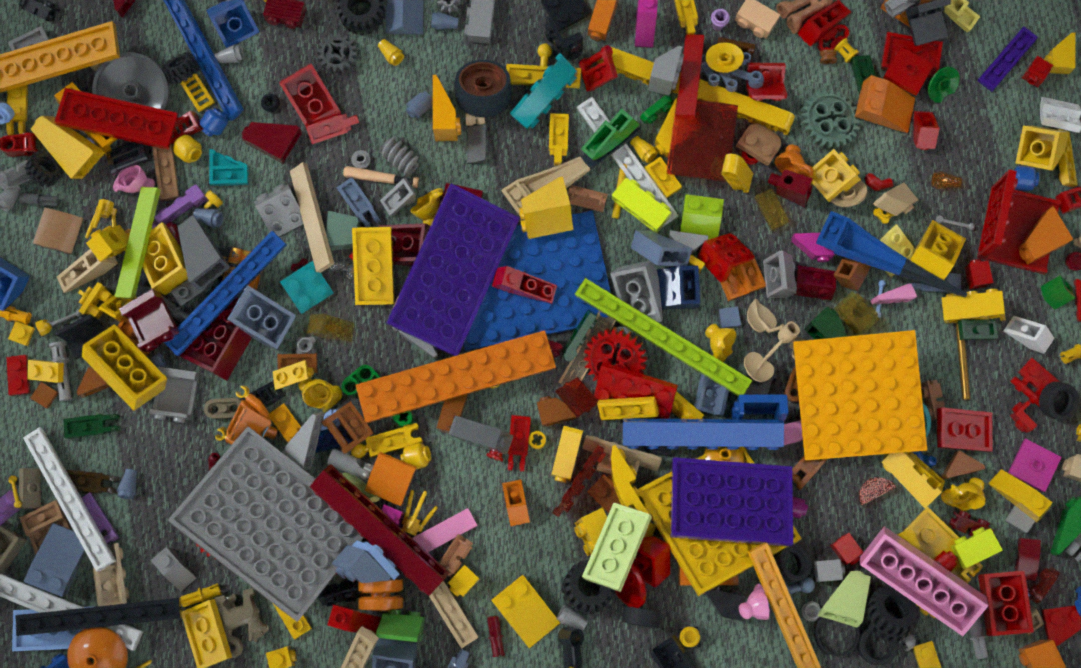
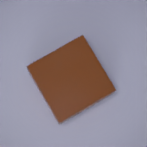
(44, 395)

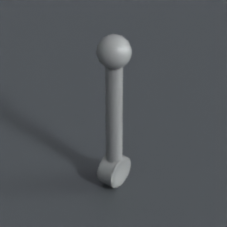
(939, 219)

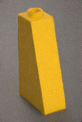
(67, 147)

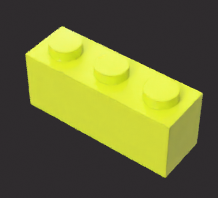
(641, 205)

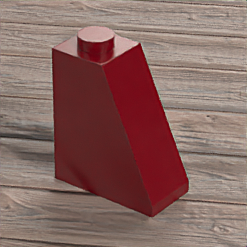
(272, 139)

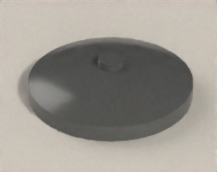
(133, 80)

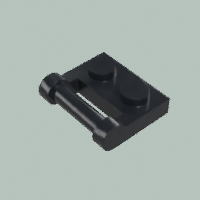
(126, 157)

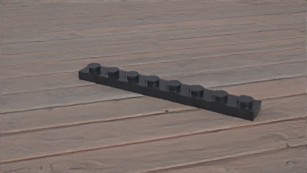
(98, 616)

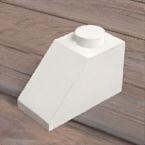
(1029, 333)

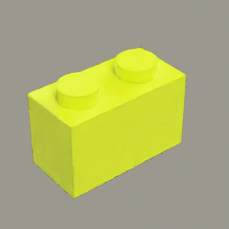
(976, 548)

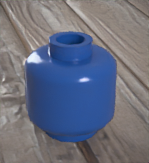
(213, 122)
(1027, 178)

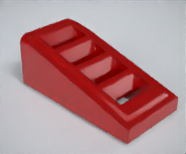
(192, 129)
(1066, 201)

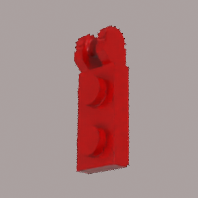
(519, 446)

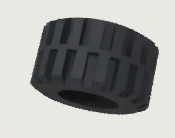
(361, 22)
(577, 598)
(882, 622)

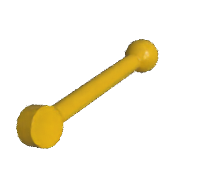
(13, 479)

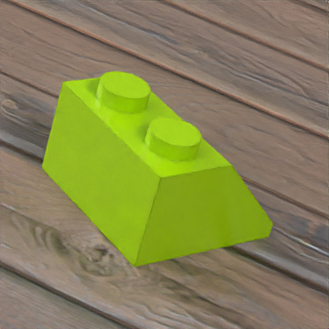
(701, 215)

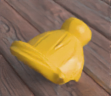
(428, 206)
(720, 340)
(320, 394)
(966, 495)

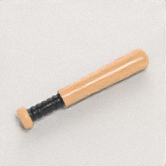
(369, 175)

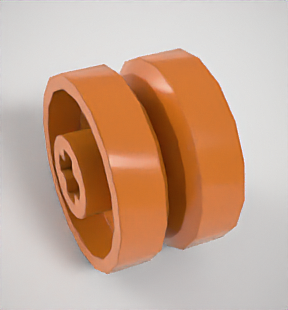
(381, 595)

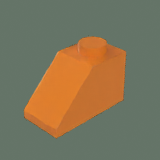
(515, 502)

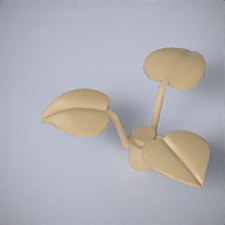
(760, 320)

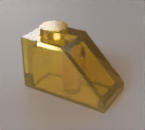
(330, 327)

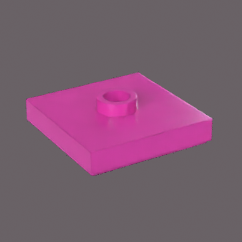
(1034, 465)

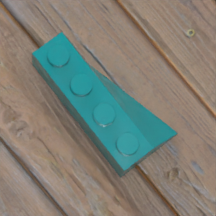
(544, 92)

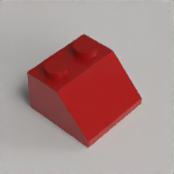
(653, 560)

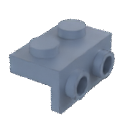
(711, 397)

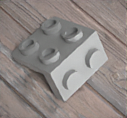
(279, 210)

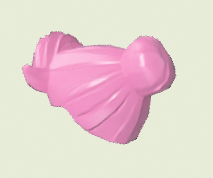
(131, 180)
(756, 605)

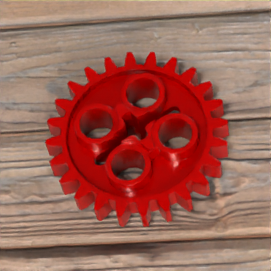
(598, 353)

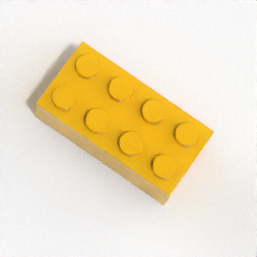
(124, 367)

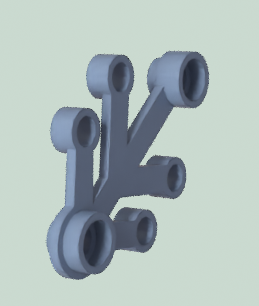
(754, 79)

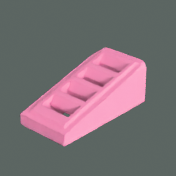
(901, 294)

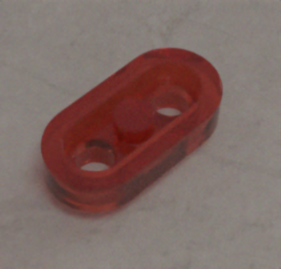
(1039, 590)

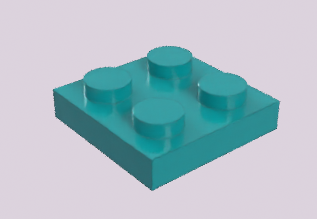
(306, 287)

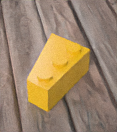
(974, 306)
(914, 476)

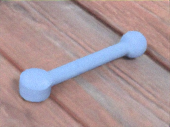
(881, 283)

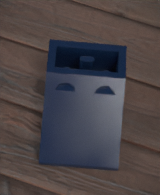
(679, 287)

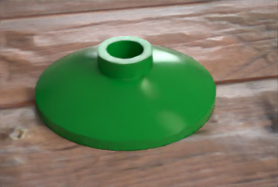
(943, 83)

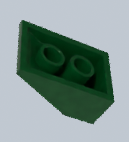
(826, 325)

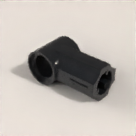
(571, 640)

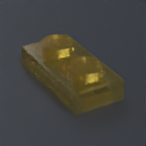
(771, 209)

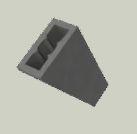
(200, 254)

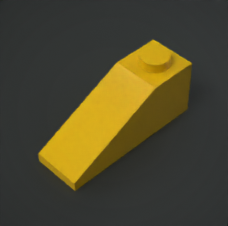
(1021, 495)

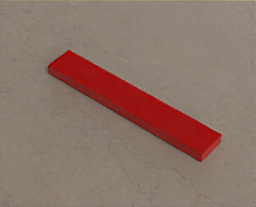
(690, 77)

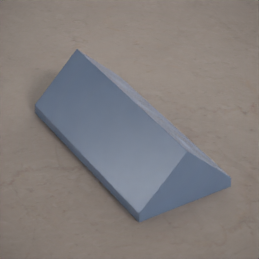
(404, 16)

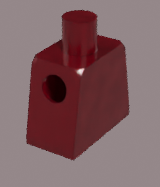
(792, 186)

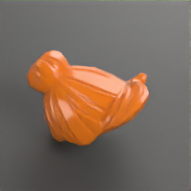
(793, 161)

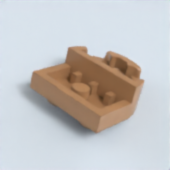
(760, 143)

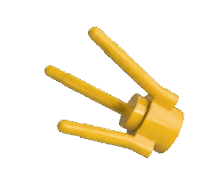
(103, 210)
(412, 524)

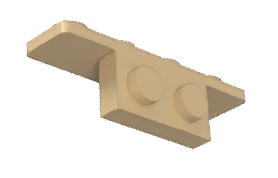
(634, 457)
(110, 581)

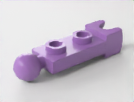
(193, 197)

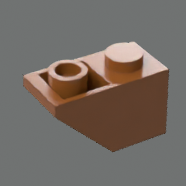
(851, 273)

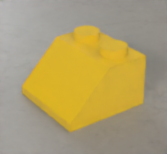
(1041, 147)

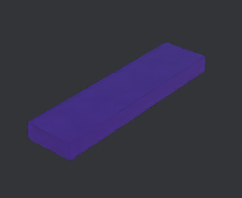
(1007, 59)

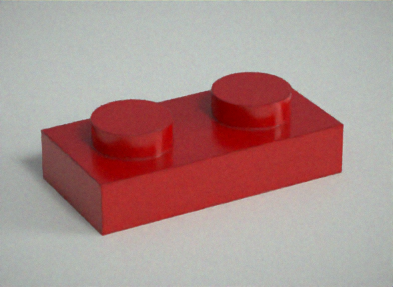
(17, 375)

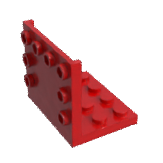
(1009, 220)

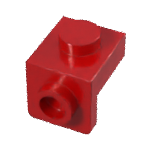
(1022, 420)

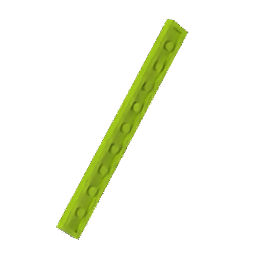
(663, 337)

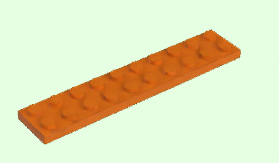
(455, 376)

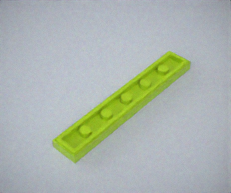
(137, 243)

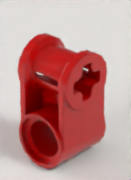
(23, 144)

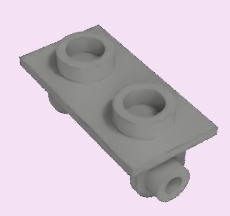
(13, 177)

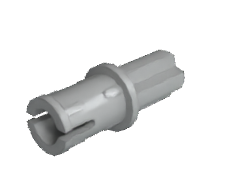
(978, 640)

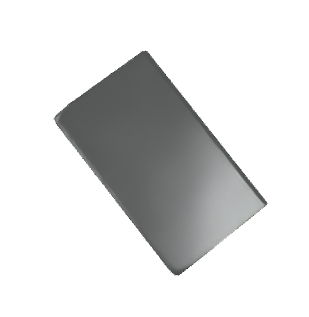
(476, 144)

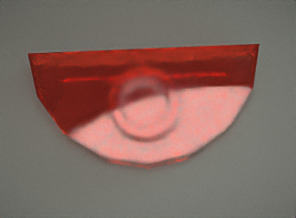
(874, 488)

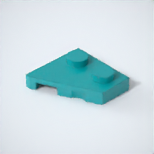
(226, 170)

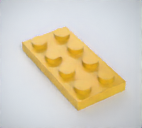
(373, 265)

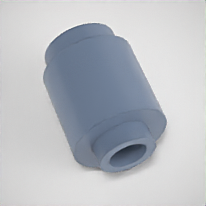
(419, 105)

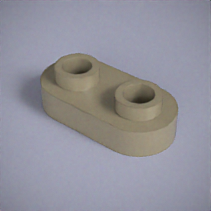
(224, 408)

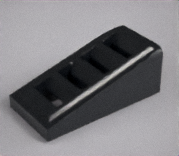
(267, 403)

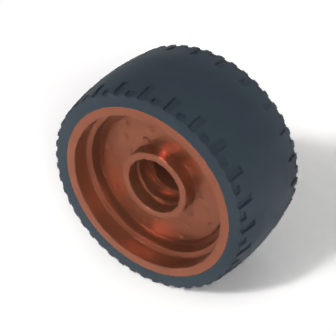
(482, 88)

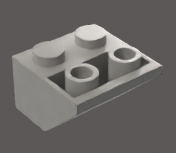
(666, 71)

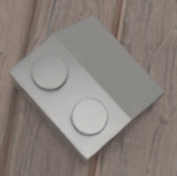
(779, 275)

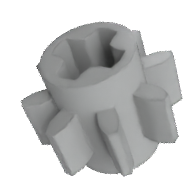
(448, 7)

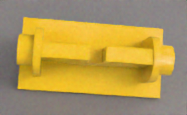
(292, 374)

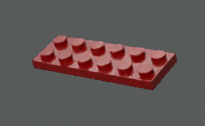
(116, 118)

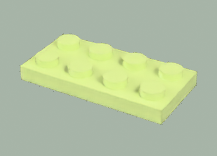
(617, 547)

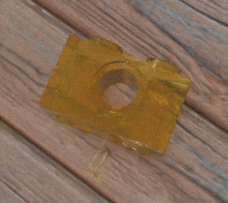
(857, 324)

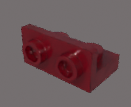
(815, 283)

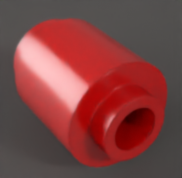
(947, 560)

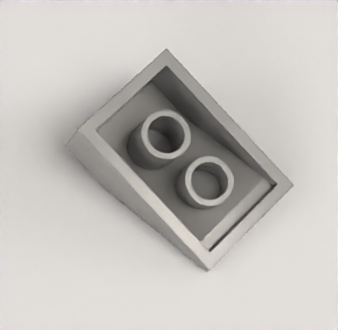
(639, 288)

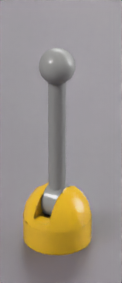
(45, 327)

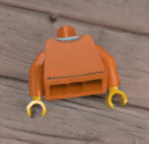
(251, 414)

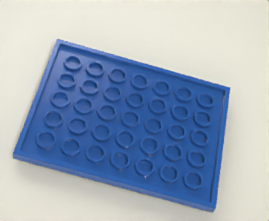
(556, 258)

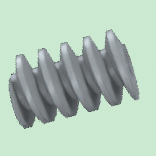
(399, 156)

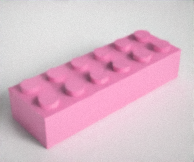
(923, 581)

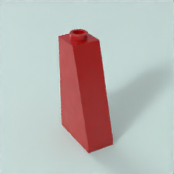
(352, 619)

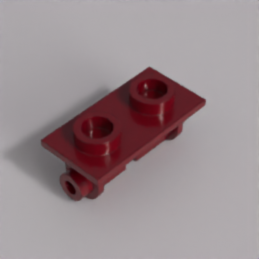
(963, 522)

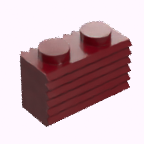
(285, 12)

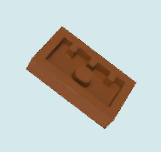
(604, 492)

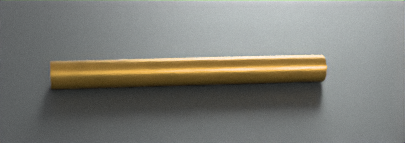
(963, 367)

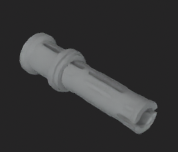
(64, 394)

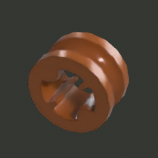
(828, 57)

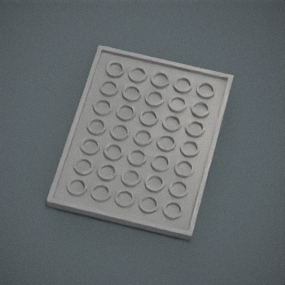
(266, 524)

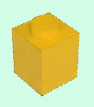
(463, 581)

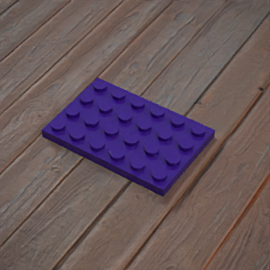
(732, 502)

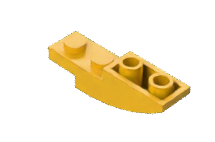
(623, 477)

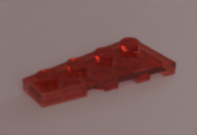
(577, 487)

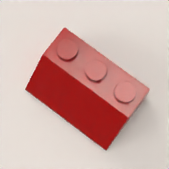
(1007, 603)

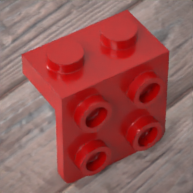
(773, 83)
(722, 254)

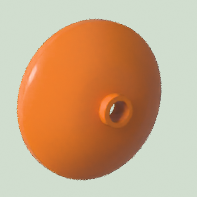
(102, 645)

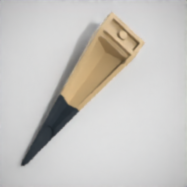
(569, 170)

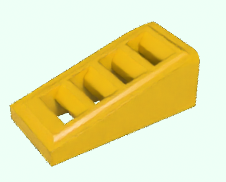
(202, 89)

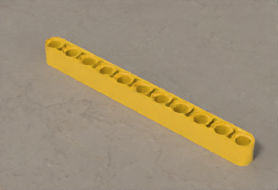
(752, 110)

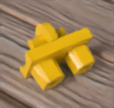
(91, 298)

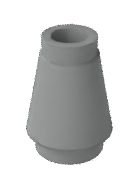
(232, 54)
(9, 198)
(569, 617)

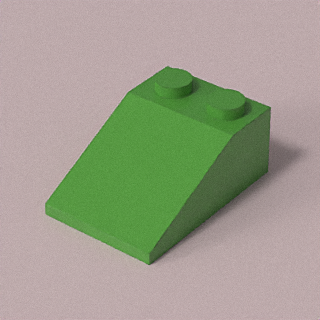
(401, 627)

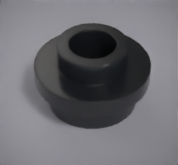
(270, 97)

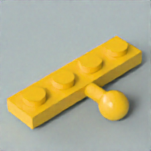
(531, 73)

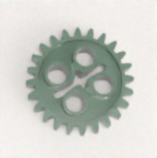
(834, 134)

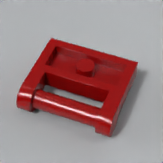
(600, 73)

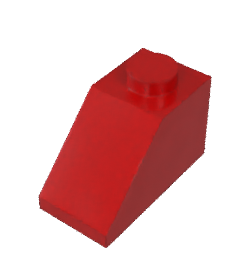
(925, 130)

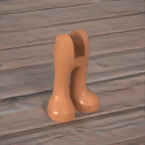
(795, 20)

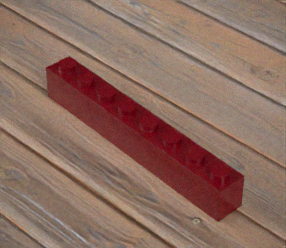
(379, 529)

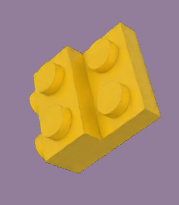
(834, 175)

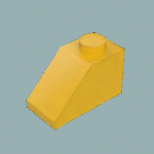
(1063, 56)

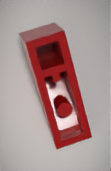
(823, 22)

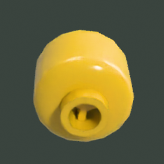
(187, 149)
(416, 455)

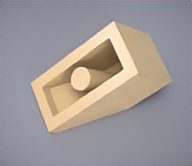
(897, 200)

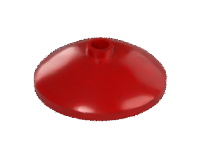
(634, 588)

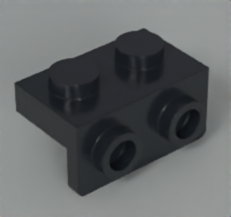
(672, 654)

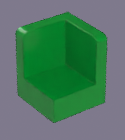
(1057, 292)

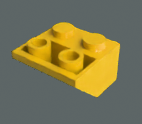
(589, 529)

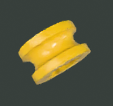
(531, 438)

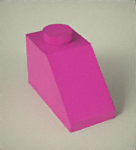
(808, 245)

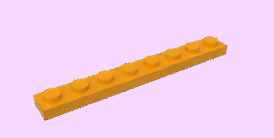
(783, 606)

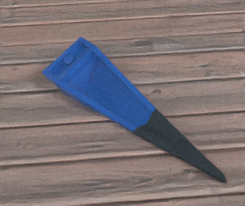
(855, 243)

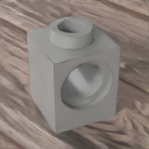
(829, 570)

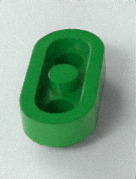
(650, 115)

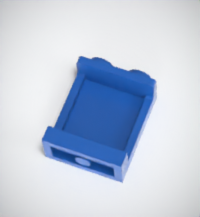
(760, 405)

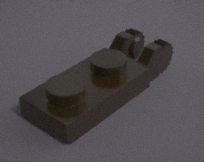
(91, 481)

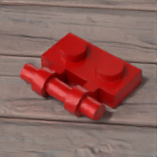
(1036, 376)

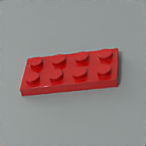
(623, 383)

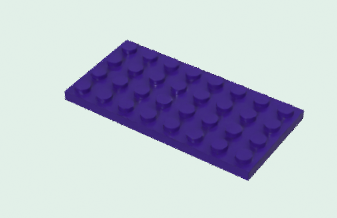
(453, 270)

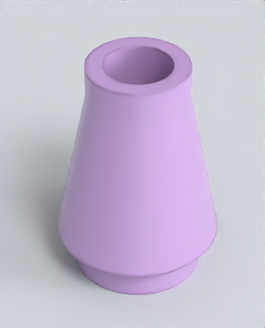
(719, 19)

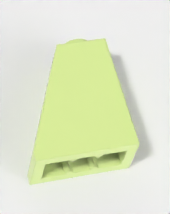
(848, 601)

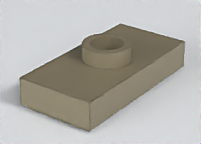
(30, 488)

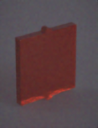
(577, 397)

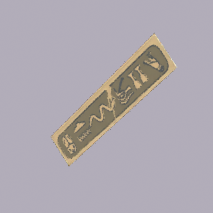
(577, 367)

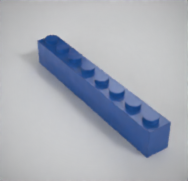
(703, 432)

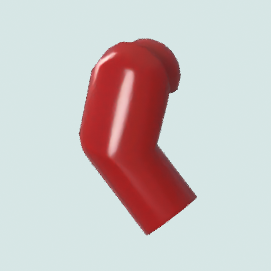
(877, 184)

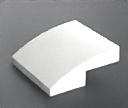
(1060, 114)

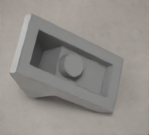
(398, 197)

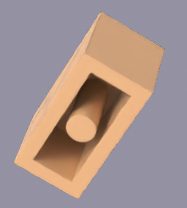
(757, 18)

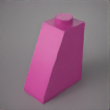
(645, 23)

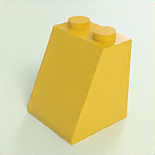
(546, 210)

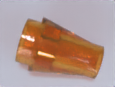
(944, 180)

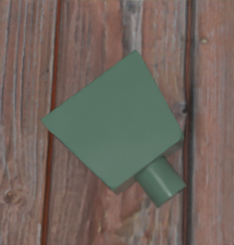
(340, 230)

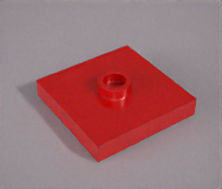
(908, 71)

